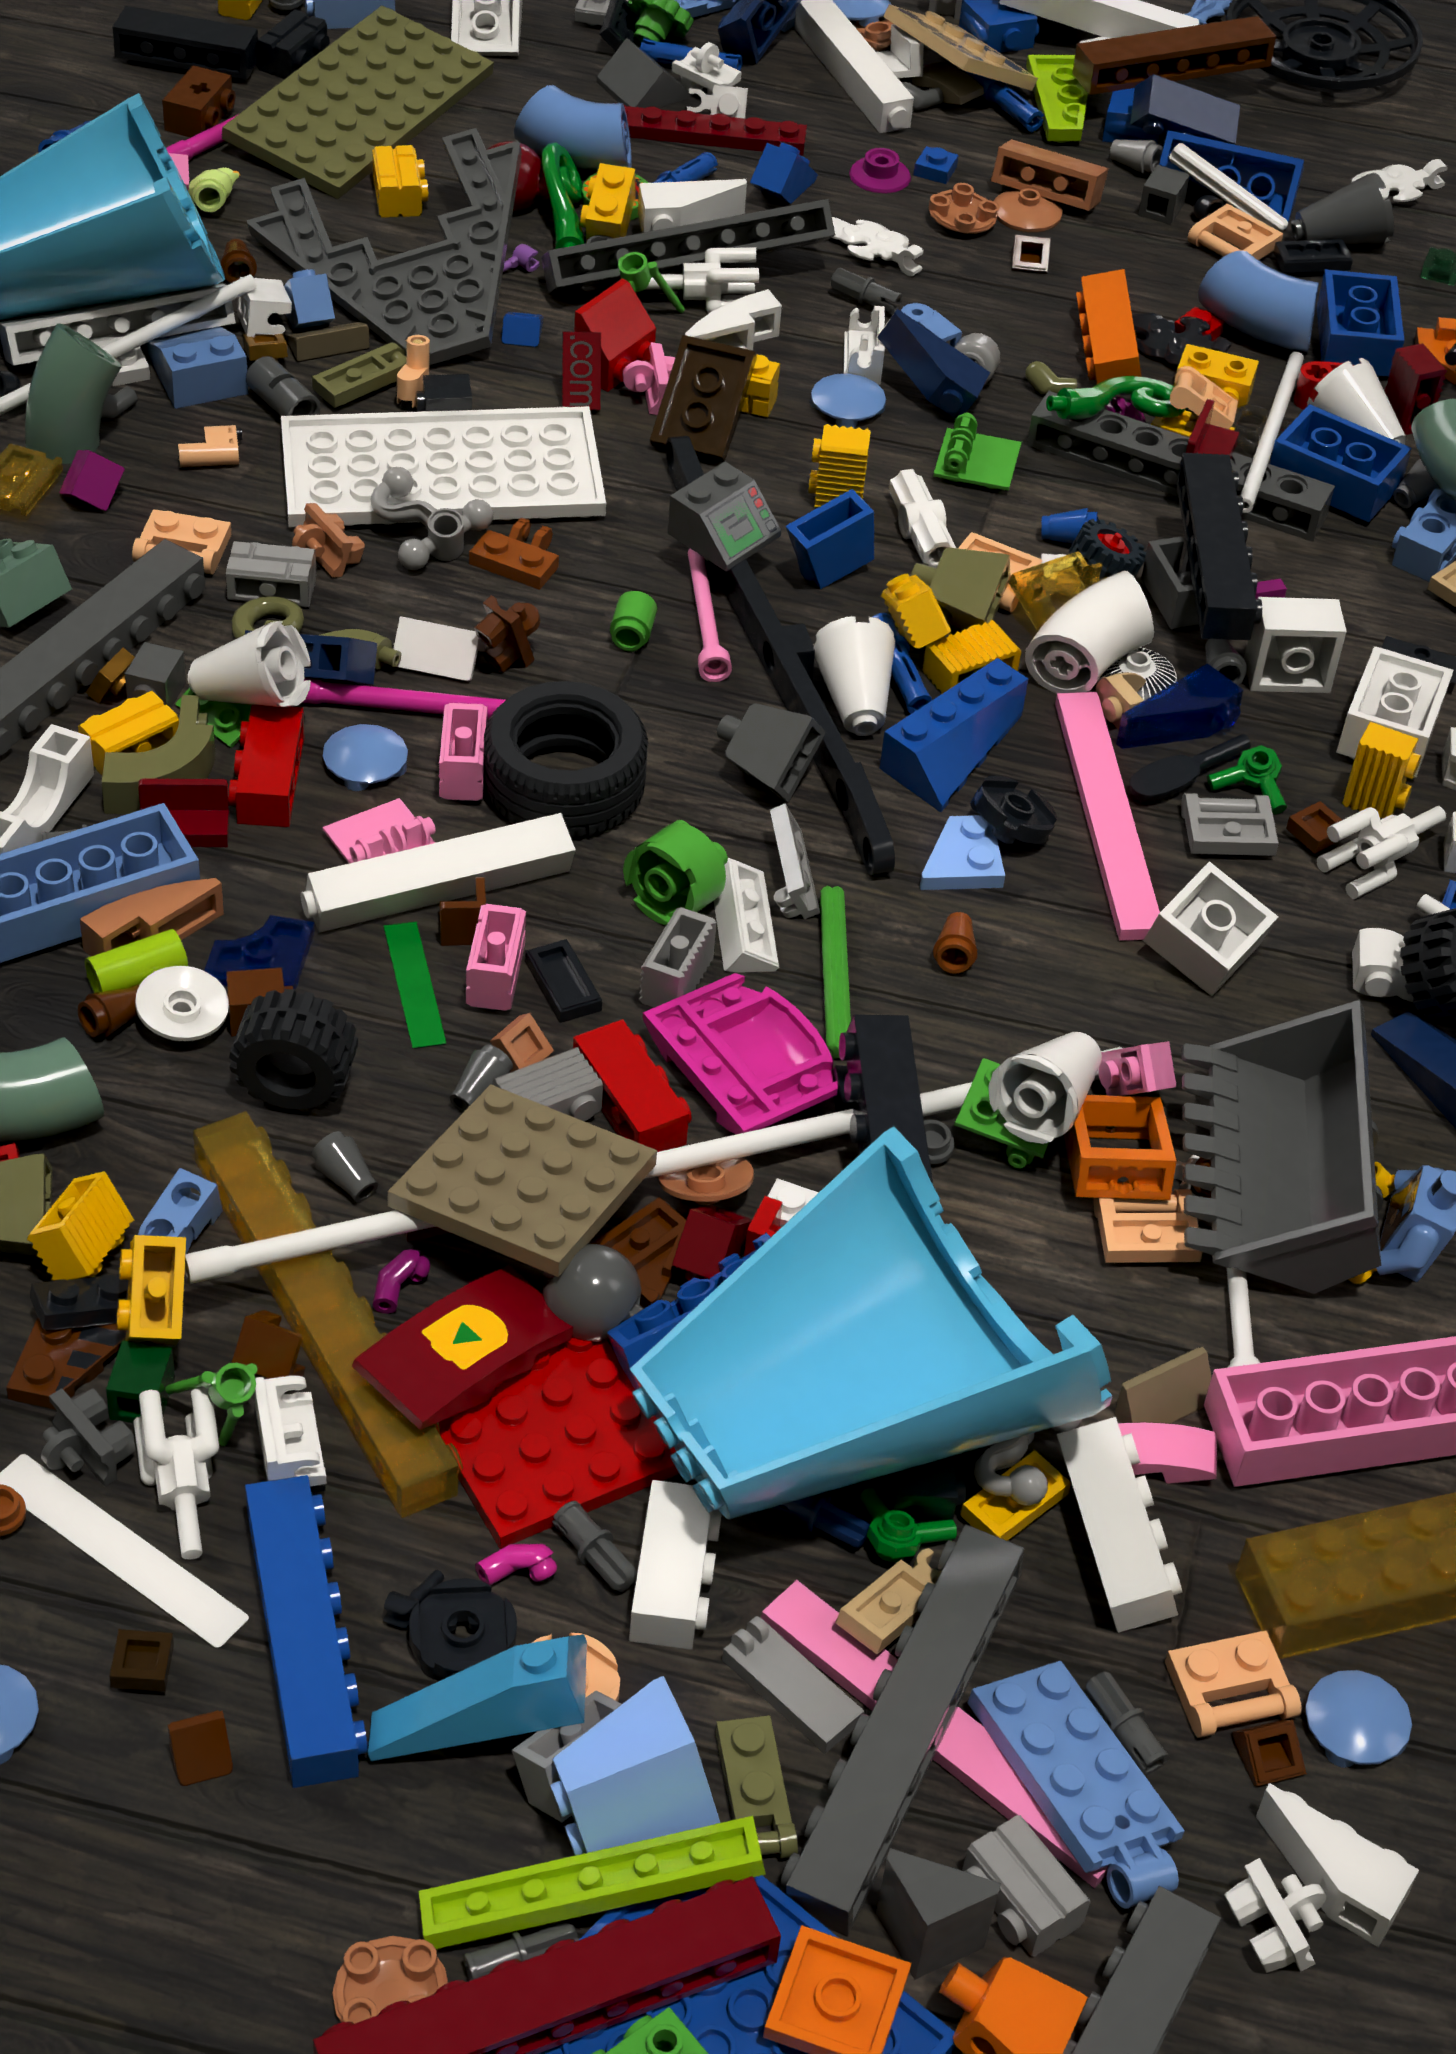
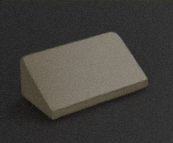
(329, 341)
(1166, 1391)

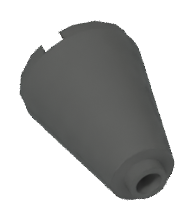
(1348, 214)

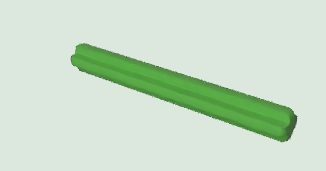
(834, 966)

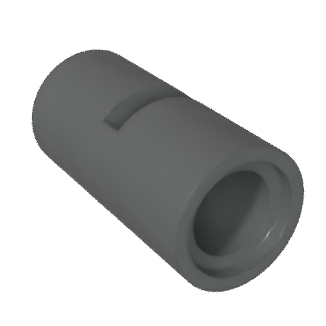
(280, 389)

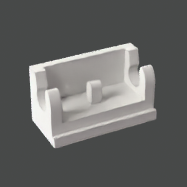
(261, 302)
(861, 346)
(288, 1430)

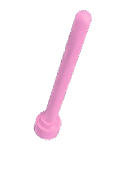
(713, 660)

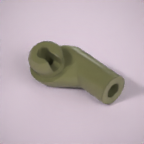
(1045, 380)

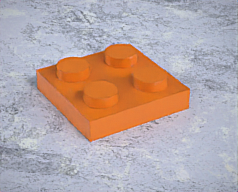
(836, 1997)

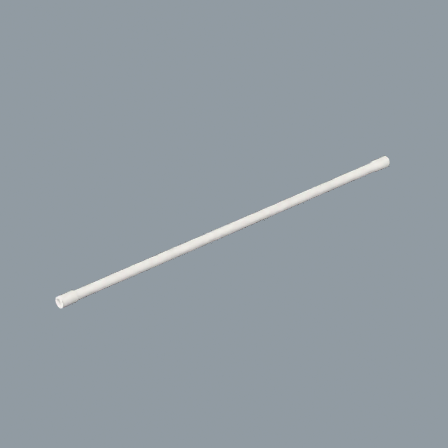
(229, 1259)

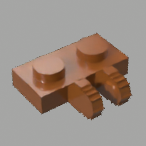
(514, 558)

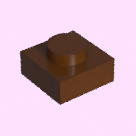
(1311, 826)

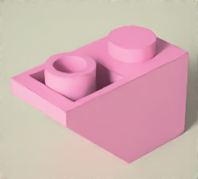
(1137, 1069)

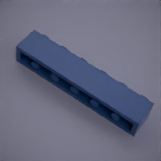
(302, 1632)

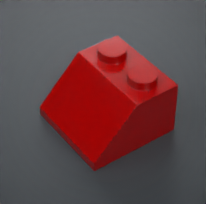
(623, 328)

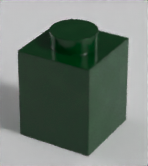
(136, 1370)

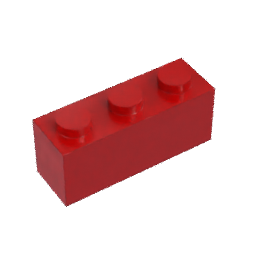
(268, 765)
(634, 1089)

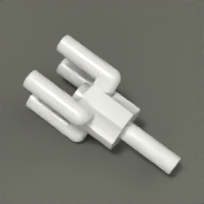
(709, 280)
(1376, 845)
(178, 1463)

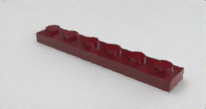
(712, 130)

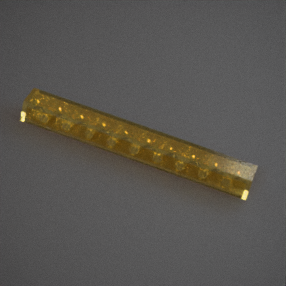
(325, 1311)

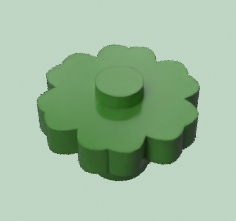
(659, 19)

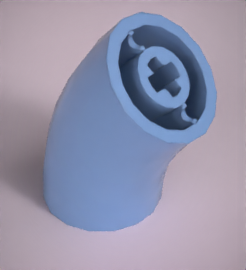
(586, 129)
(1260, 301)

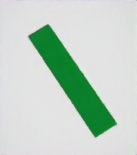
(414, 985)

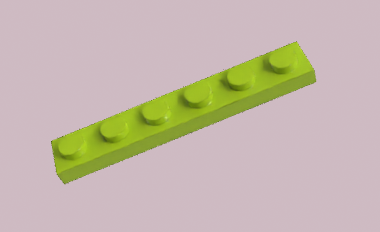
(590, 1882)

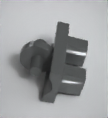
(77, 1441)

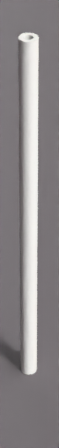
(153, 330)
(1271, 431)

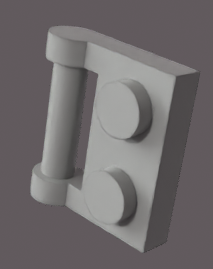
(1229, 825)

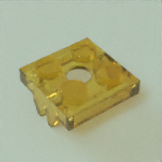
(1062, 575)

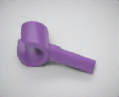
(522, 257)

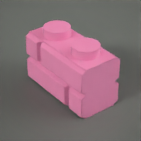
(462, 752)
(495, 957)

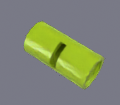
(134, 961)

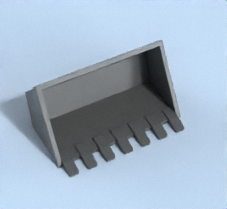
(1286, 1151)

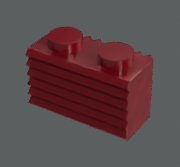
(1413, 383)

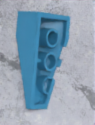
(501, 1697)

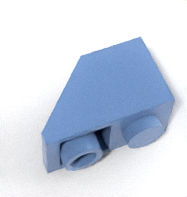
(309, 300)

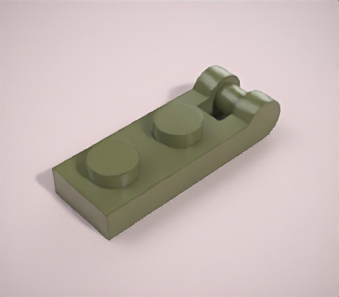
(360, 375)
(756, 1781)

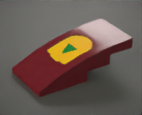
(462, 1347)

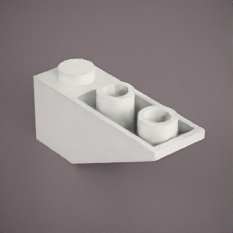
(1360, 1879)

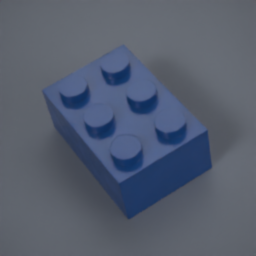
(1359, 319)
(1346, 455)

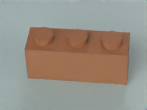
(1050, 174)

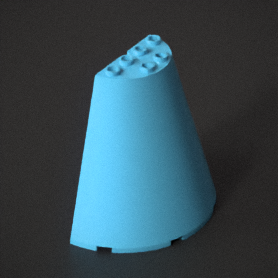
(100, 221)
(856, 1351)

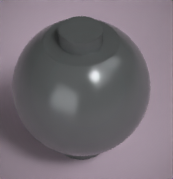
(594, 1292)

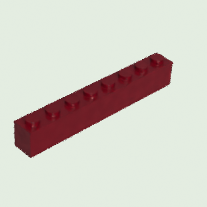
(579, 1983)

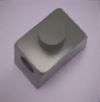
(772, 746)

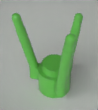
(639, 272)
(226, 1388)

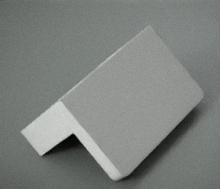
(905, 56)
(437, 648)

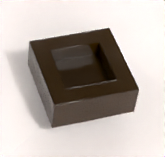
(141, 1660)

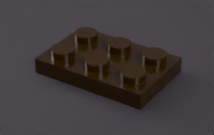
(704, 396)

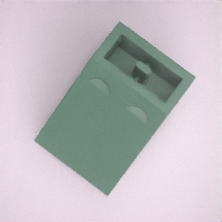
(28, 579)

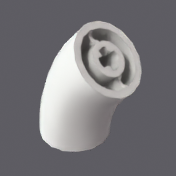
(1090, 635)

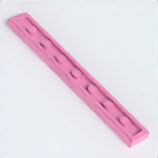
(1108, 814)
(966, 1747)

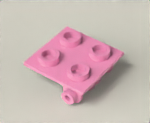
(380, 832)

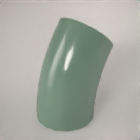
(68, 395)
(1436, 443)
(45, 1092)

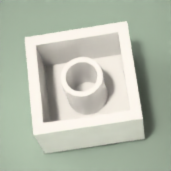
(1295, 645)
(1210, 928)

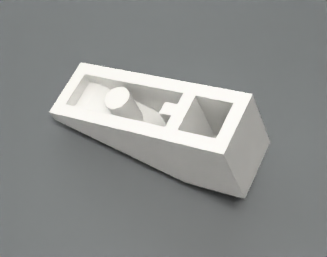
(689, 202)

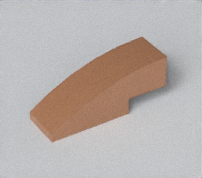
(174, 906)

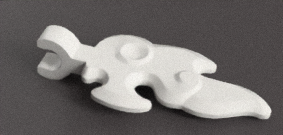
(1407, 180)
(879, 243)

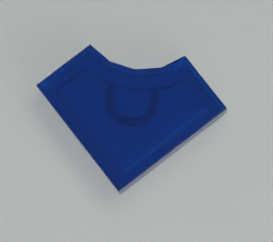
(277, 944)

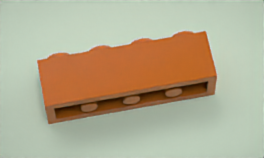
(1108, 326)

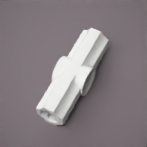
(920, 516)

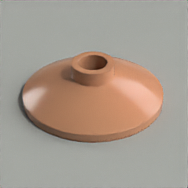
(1027, 210)
(709, 1183)

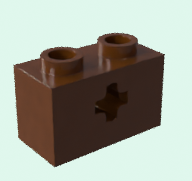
(197, 101)

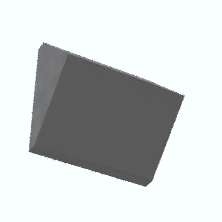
(639, 80)
(934, 1911)

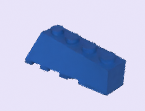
(1263, 174)
(951, 734)

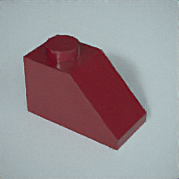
(708, 1239)

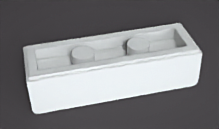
(745, 921)

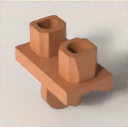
(327, 537)

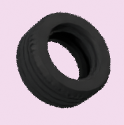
(571, 719)

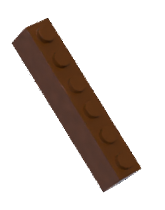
(1174, 54)

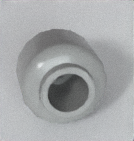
(980, 350)

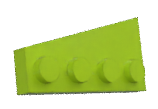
(1058, 96)

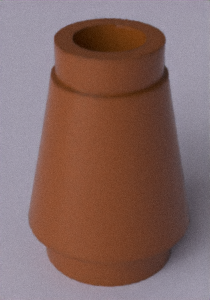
(956, 944)

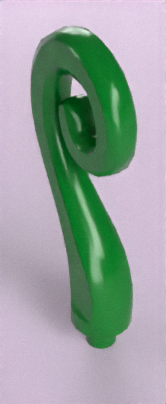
(564, 192)
(1088, 402)

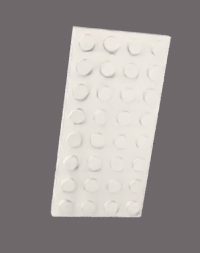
(513, 459)

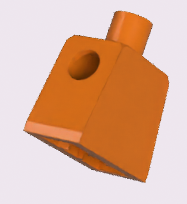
(1012, 2009)

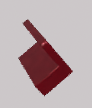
(1211, 438)
(195, 804)

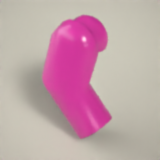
(516, 1557)

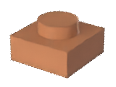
(523, 1042)

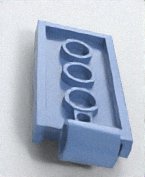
(1082, 1779)

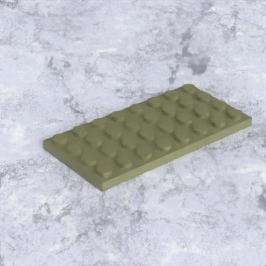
(358, 93)

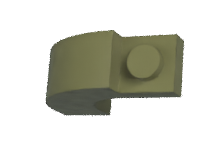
(185, 756)

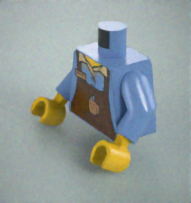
(1417, 1220)

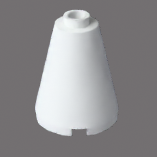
(1359, 398)
(255, 669)
(857, 670)
(1045, 1086)

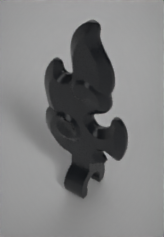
(1166, 344)

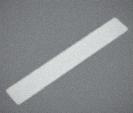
(124, 1552)

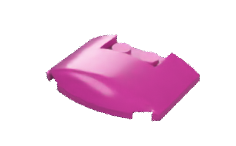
(744, 1052)

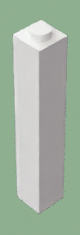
(1106, 17)
(854, 65)
(437, 872)

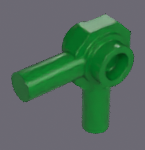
(1257, 768)
(895, 1531)

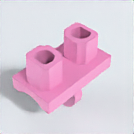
(650, 376)

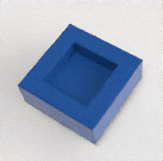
(936, 164)

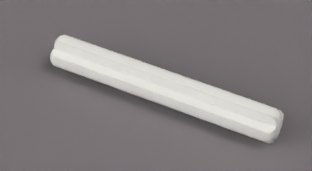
(1225, 187)

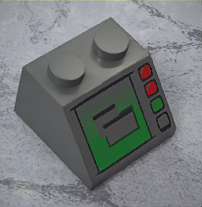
(722, 517)

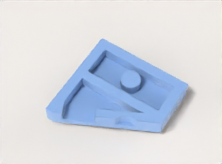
(964, 857)

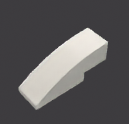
(741, 321)

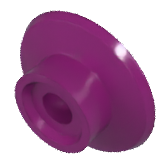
(880, 172)

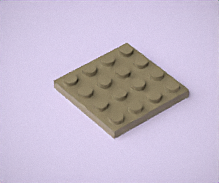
(522, 1179)

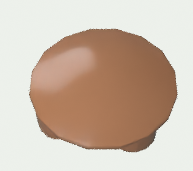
(963, 210)
(383, 1974)

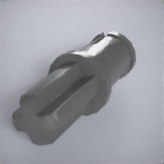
(865, 290)
(595, 1546)
(1126, 1722)
(520, 1948)

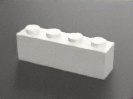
(1118, 1525)

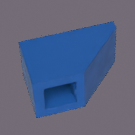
(783, 173)

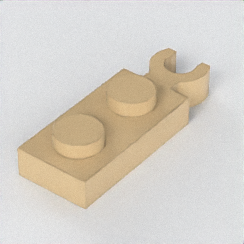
(888, 1603)

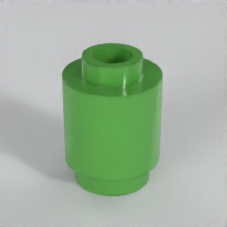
(633, 620)

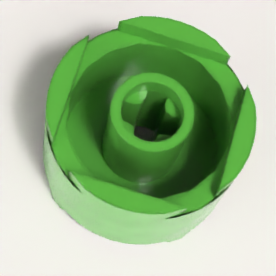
(675, 871)

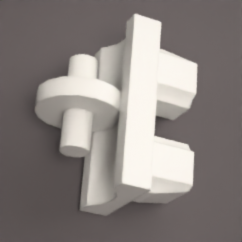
(705, 69)
(1284, 1941)

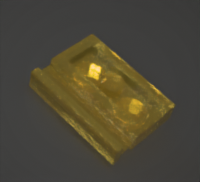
(25, 477)

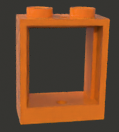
(1097, 1169)

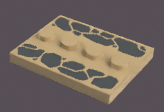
(960, 47)

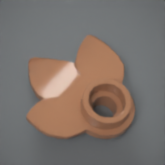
(876, 34)

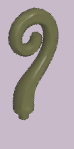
(260, 607)

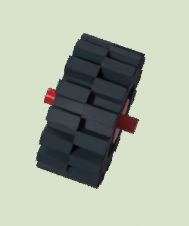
(1110, 547)

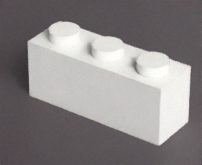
(673, 1567)

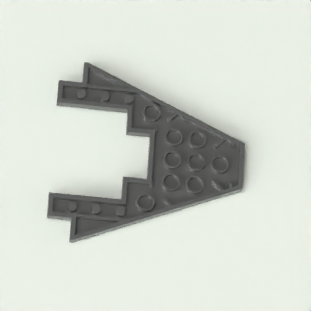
(430, 291)

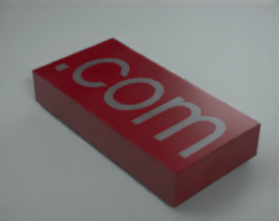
(581, 369)

